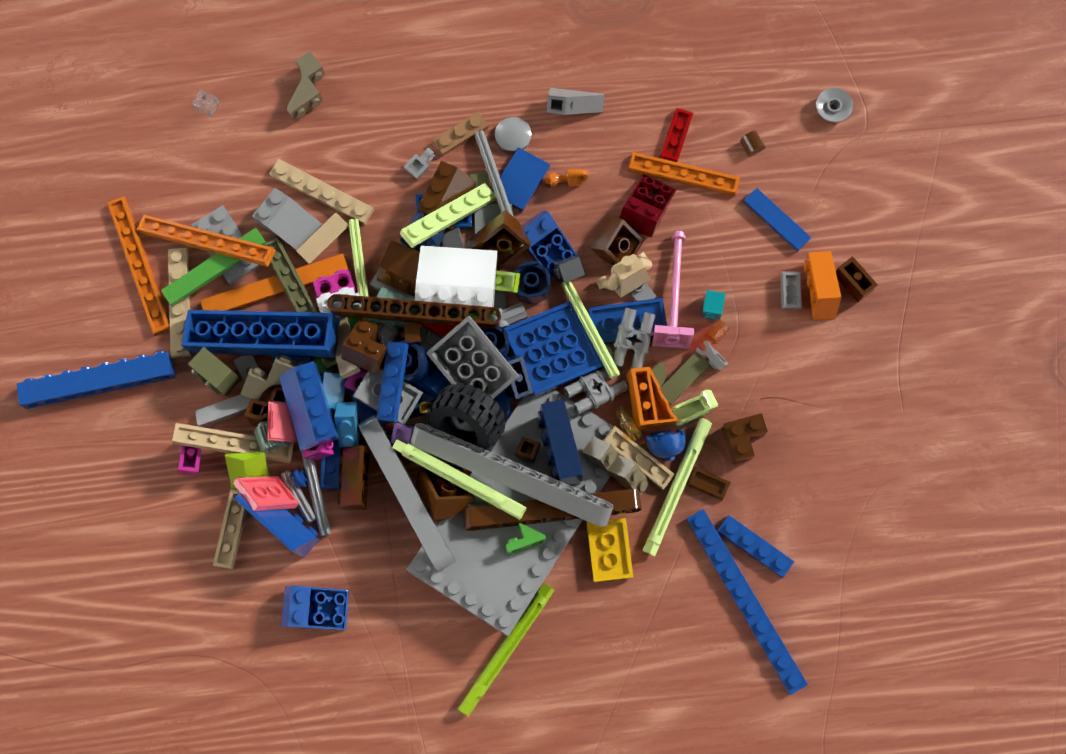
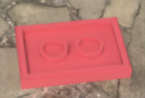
(266, 493)

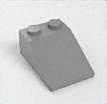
(286, 219)

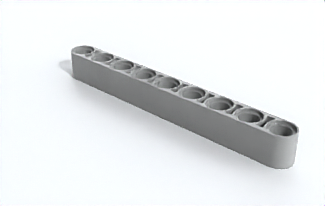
(406, 493)

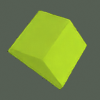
(246, 465)

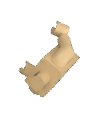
(627, 274)

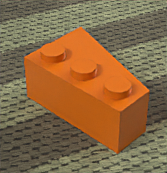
(822, 285)
(647, 401)

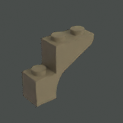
(306, 94)
(258, 381)
(621, 468)

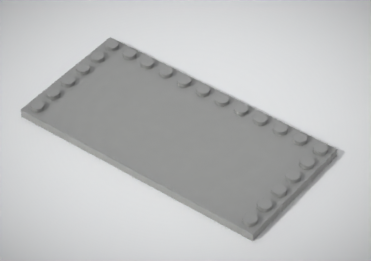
(484, 577)

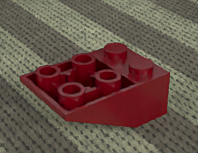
(647, 205)

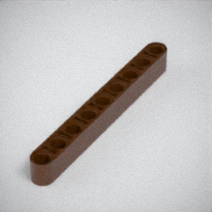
(406, 305)
(539, 512)

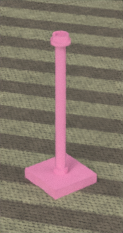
(671, 335)

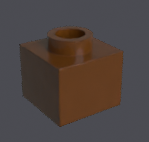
(412, 333)

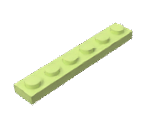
(447, 215)

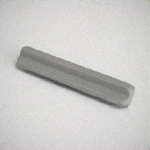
(303, 505)

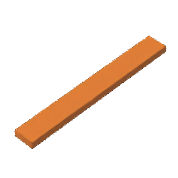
(206, 240)
(139, 265)
(271, 286)

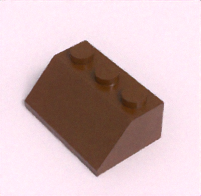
(445, 186)
(501, 235)
(399, 267)
(354, 478)
(440, 496)

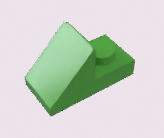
(529, 539)

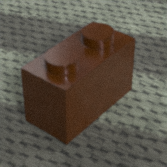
(855, 279)

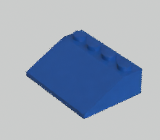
(285, 527)

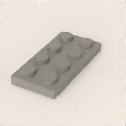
(221, 222)

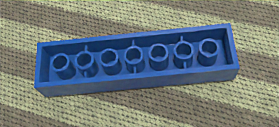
(261, 333)

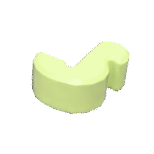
(695, 407)

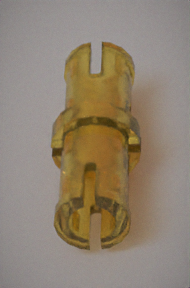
(627, 423)

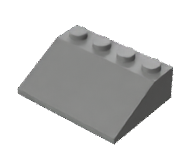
(472, 359)

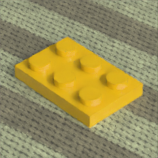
(610, 551)

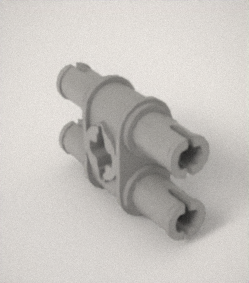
(627, 330)
(594, 397)

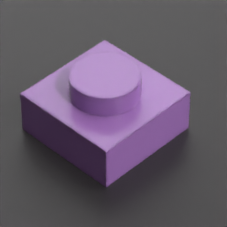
(402, 433)

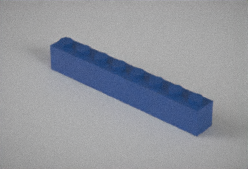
(96, 380)

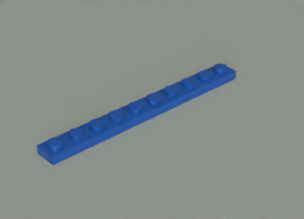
(747, 602)

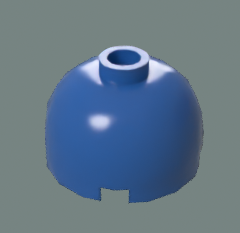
(666, 444)

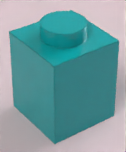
(713, 305)

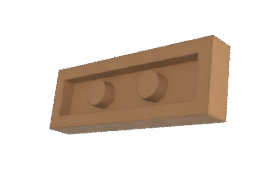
(460, 133)

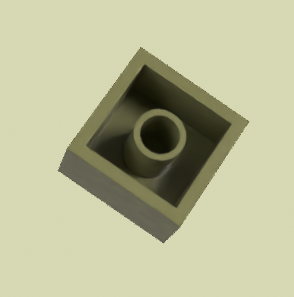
(213, 372)

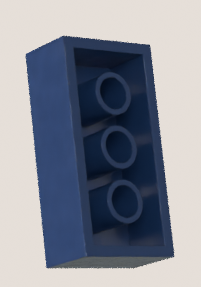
(560, 443)

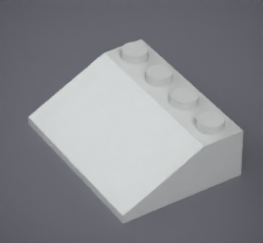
(456, 276)

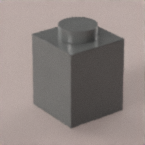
(568, 269)

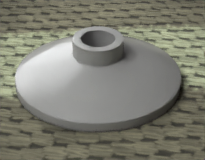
(837, 98)

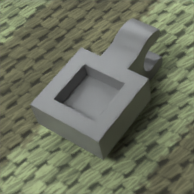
(417, 165)
(716, 359)

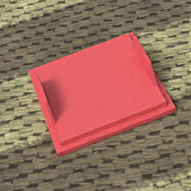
(280, 423)

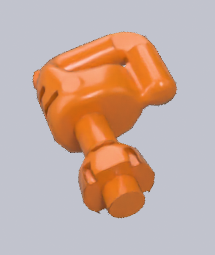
(573, 178)

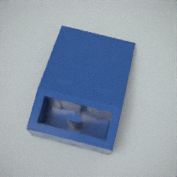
(547, 241)
(315, 608)

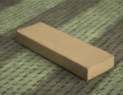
(322, 238)

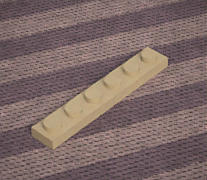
(321, 191)
(177, 267)
(225, 442)

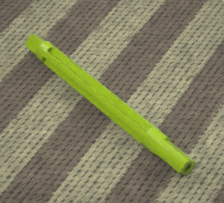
(506, 649)

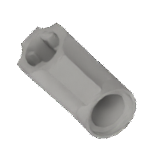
(510, 315)

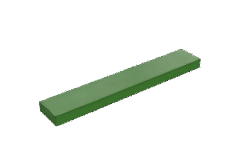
(205, 272)

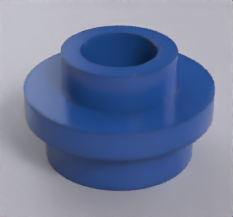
(299, 478)

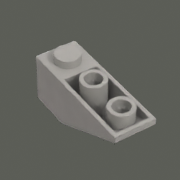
(574, 102)

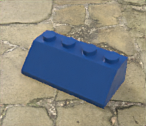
(308, 406)

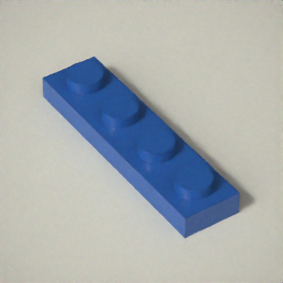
(392, 381)
(755, 546)

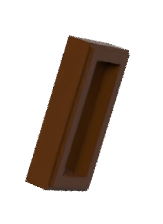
(708, 483)

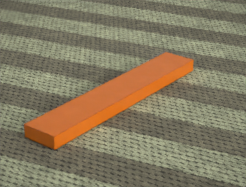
(684, 174)

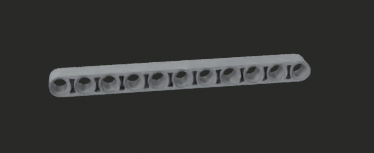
(512, 474)

